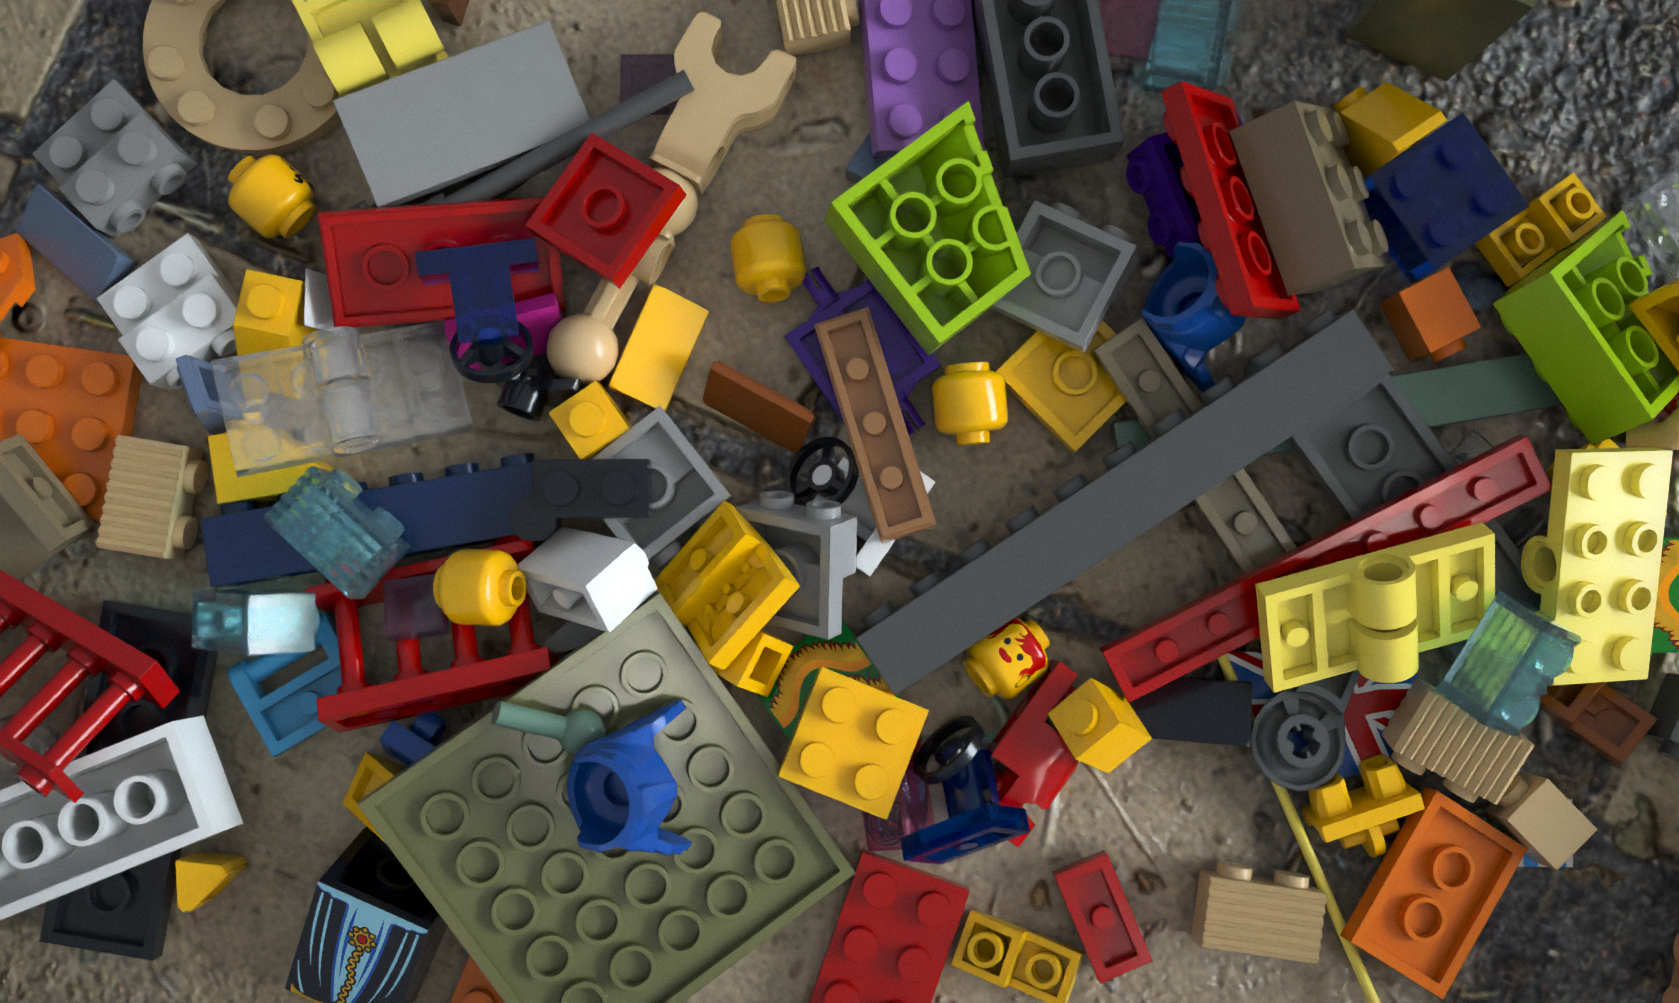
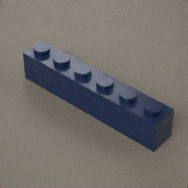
(437, 516)

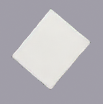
(317, 301)

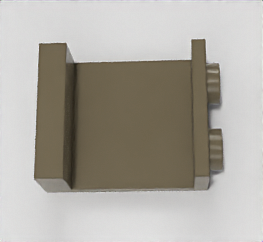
(35, 510)

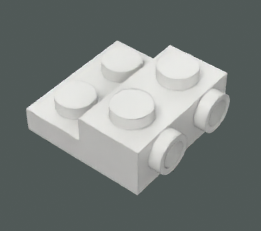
(173, 309)

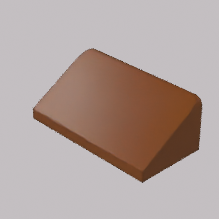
(758, 407)

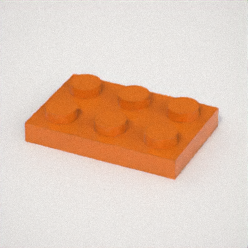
(1434, 892)

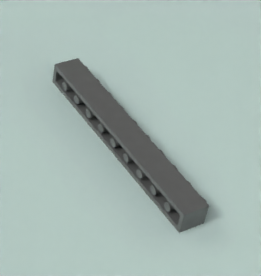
(1124, 499)

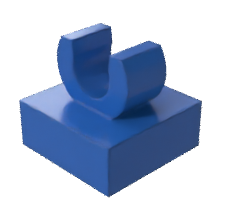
(413, 743)

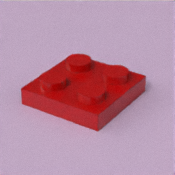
(606, 210)

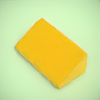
(659, 348)

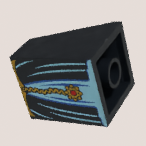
(366, 931)

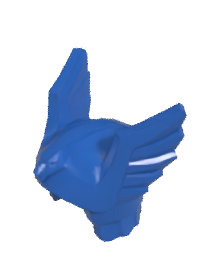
(1187, 311)
(625, 789)

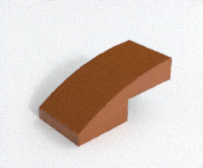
(1599, 717)

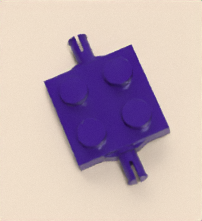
(903, 354)

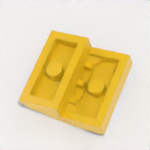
(725, 585)

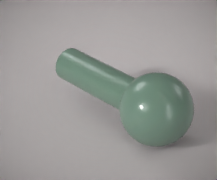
(571, 730)

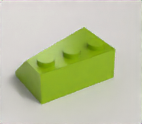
(933, 232)
(1585, 336)

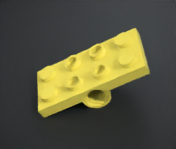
(369, 39)
(1603, 557)
(1376, 609)

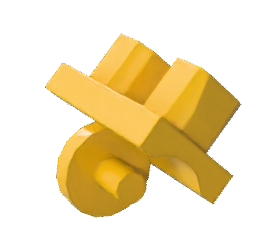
(1365, 812)

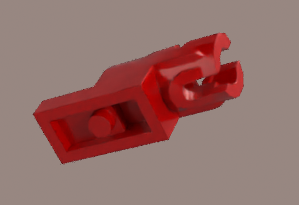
(1031, 750)

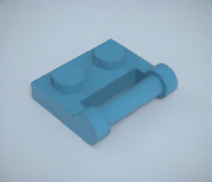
(289, 712)

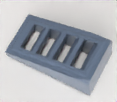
(201, 392)

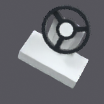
(843, 485)

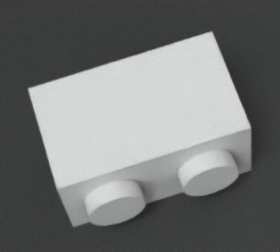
(588, 578)

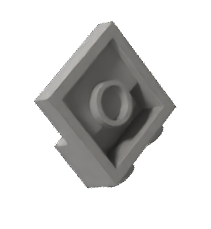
(114, 160)
(1073, 274)
(682, 487)
(818, 551)

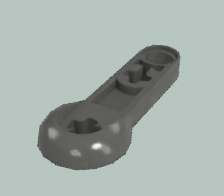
(1317, 710)

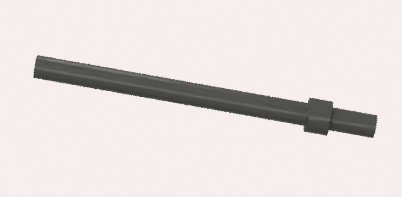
(571, 141)

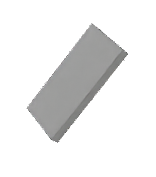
(461, 115)

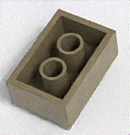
(1309, 197)

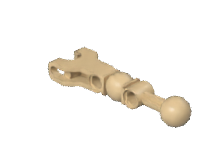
(690, 155)

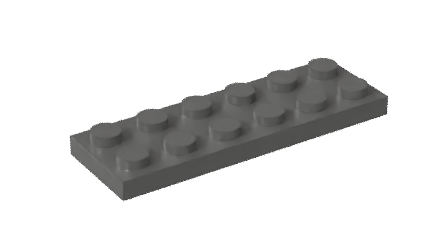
(1380, 449)

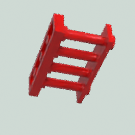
(89, 652)
(413, 688)

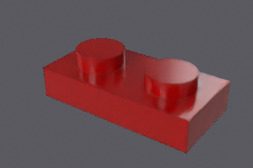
(1102, 916)

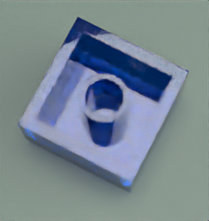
(1441, 198)

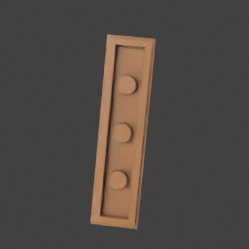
(875, 425)

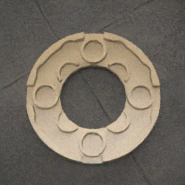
(222, 118)

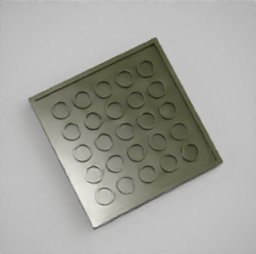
(549, 922)

